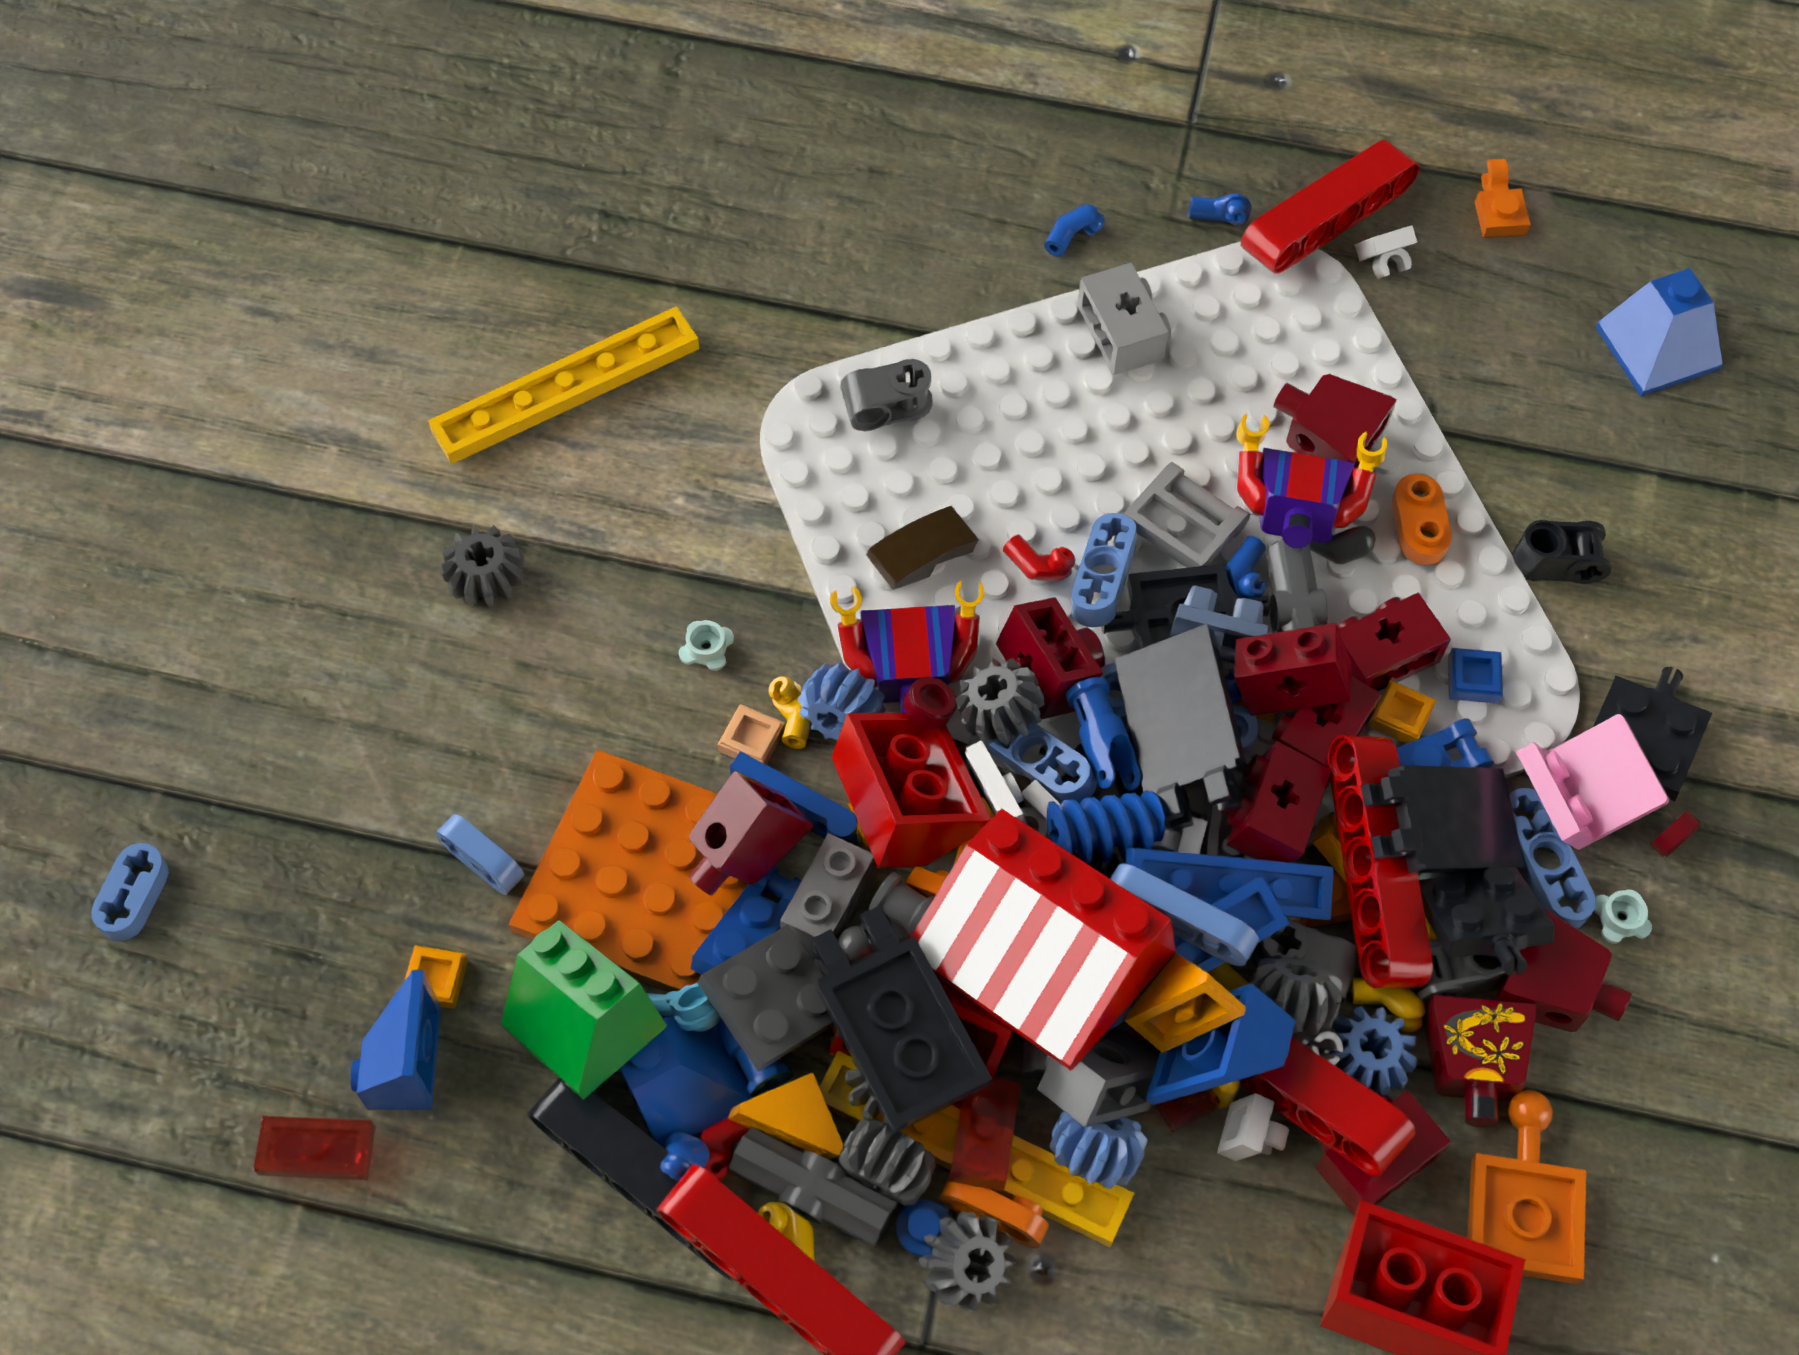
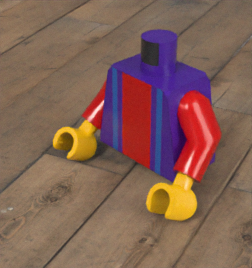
(1303, 493)
(908, 642)

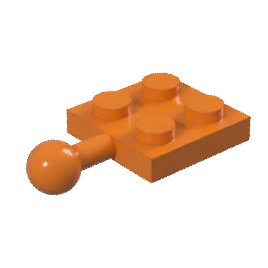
(1528, 1204)

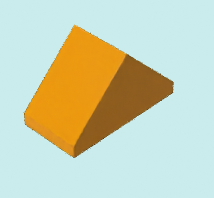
(1182, 1005)
(794, 1116)

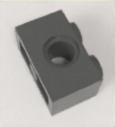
(1105, 1083)

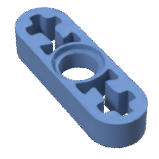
(1111, 584)
(1044, 770)
(1575, 886)
(1191, 917)

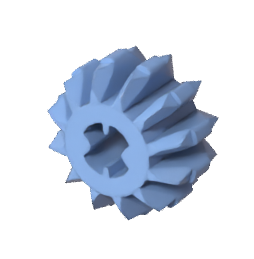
(833, 694)
(1378, 1038)
(1099, 1152)

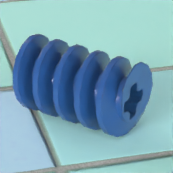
(1106, 824)

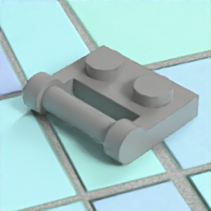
(1179, 528)

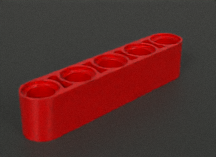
(1329, 206)
(1381, 892)
(1335, 1109)
(774, 1269)

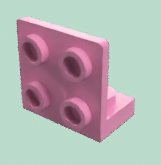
(1594, 782)

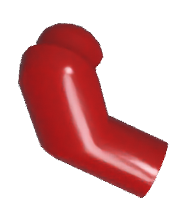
(1040, 566)
(720, 1141)

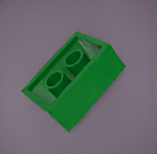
(577, 1009)

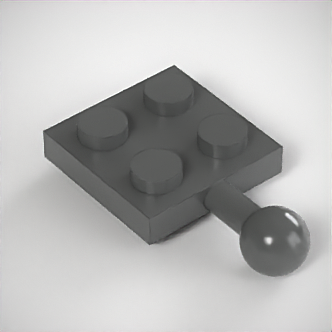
(772, 994)

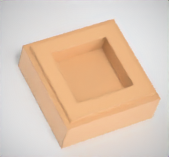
(751, 734)

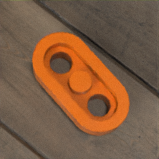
(1421, 514)
(1017, 1217)

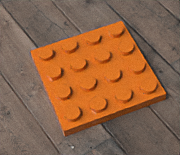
(624, 872)

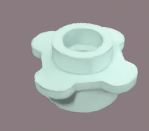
(706, 632)
(1632, 906)

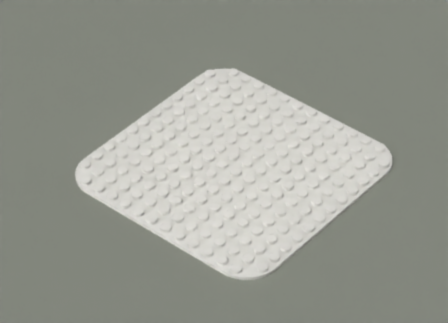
(1046, 441)

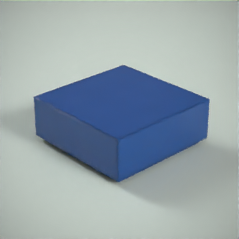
(1475, 675)

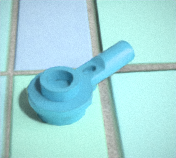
(688, 1006)

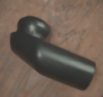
(1346, 545)

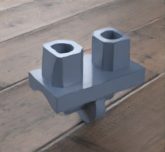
(1198, 610)

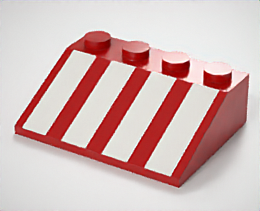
(1042, 938)

